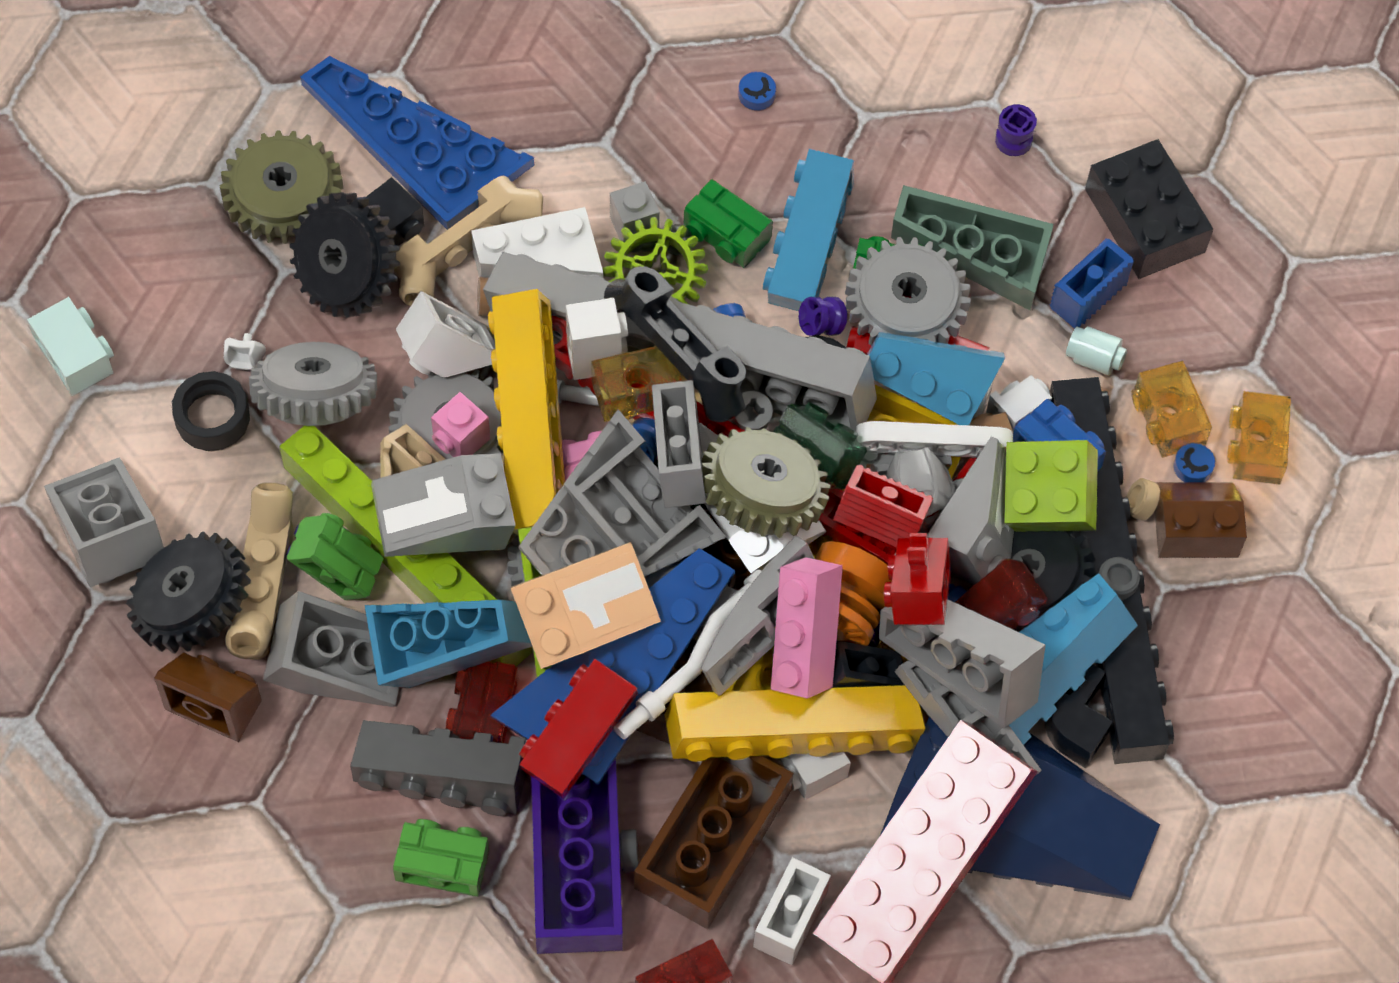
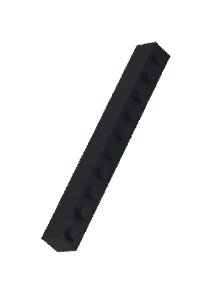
(1130, 684)

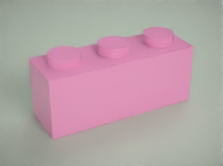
(806, 627)

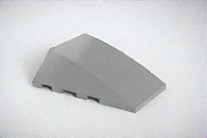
(616, 501)

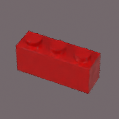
(577, 727)

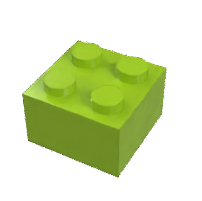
(1051, 486)

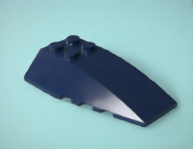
(1060, 829)

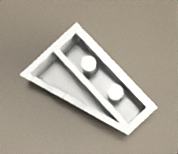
(549, 239)

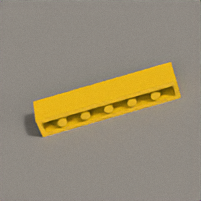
(527, 402)
(785, 724)

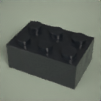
(1148, 208)

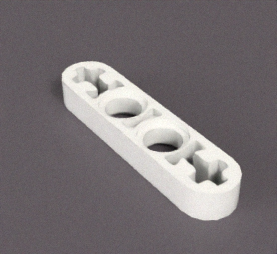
(939, 438)

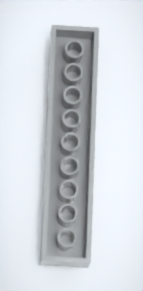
(776, 362)

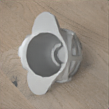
(927, 474)

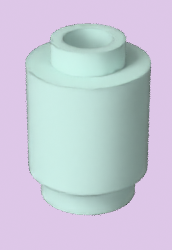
(1096, 350)

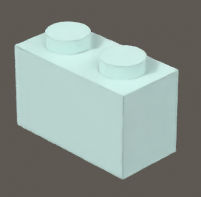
(71, 346)

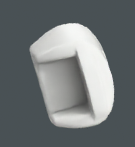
(243, 354)

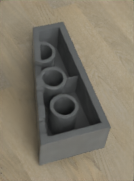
(440, 766)

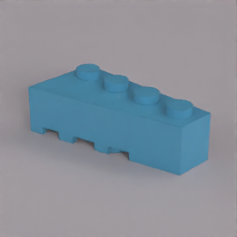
(811, 230)
(1075, 635)
(440, 638)

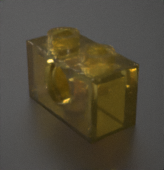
(616, 374)
(1171, 388)
(1270, 418)

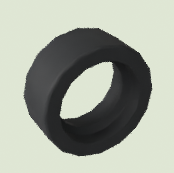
(208, 384)

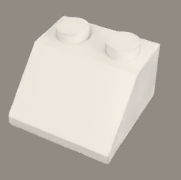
(443, 338)

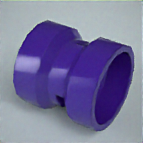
(1015, 130)

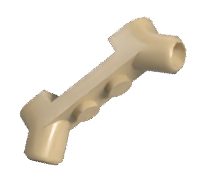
(498, 204)
(265, 553)

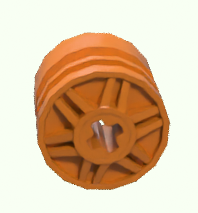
(860, 590)

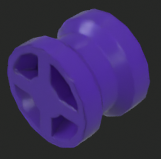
(822, 316)

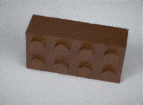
(712, 835)

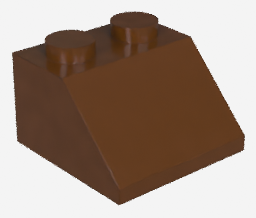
(1200, 520)
(208, 695)

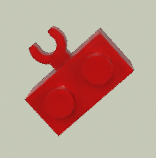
(919, 580)

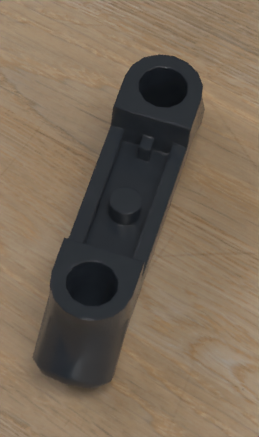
(714, 373)

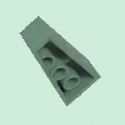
(990, 244)

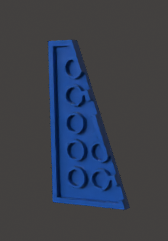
(417, 144)
(641, 658)

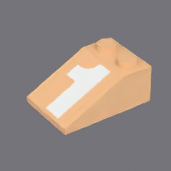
(585, 605)

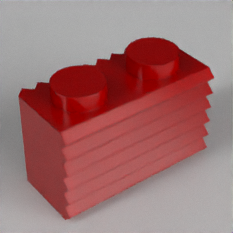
(881, 507)

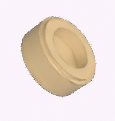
(1143, 498)

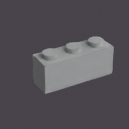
(678, 444)

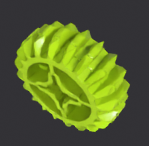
(664, 238)

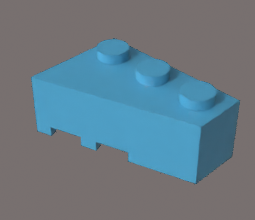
(935, 373)

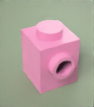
(460, 427)

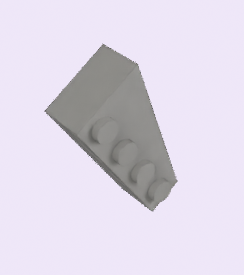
(974, 659)

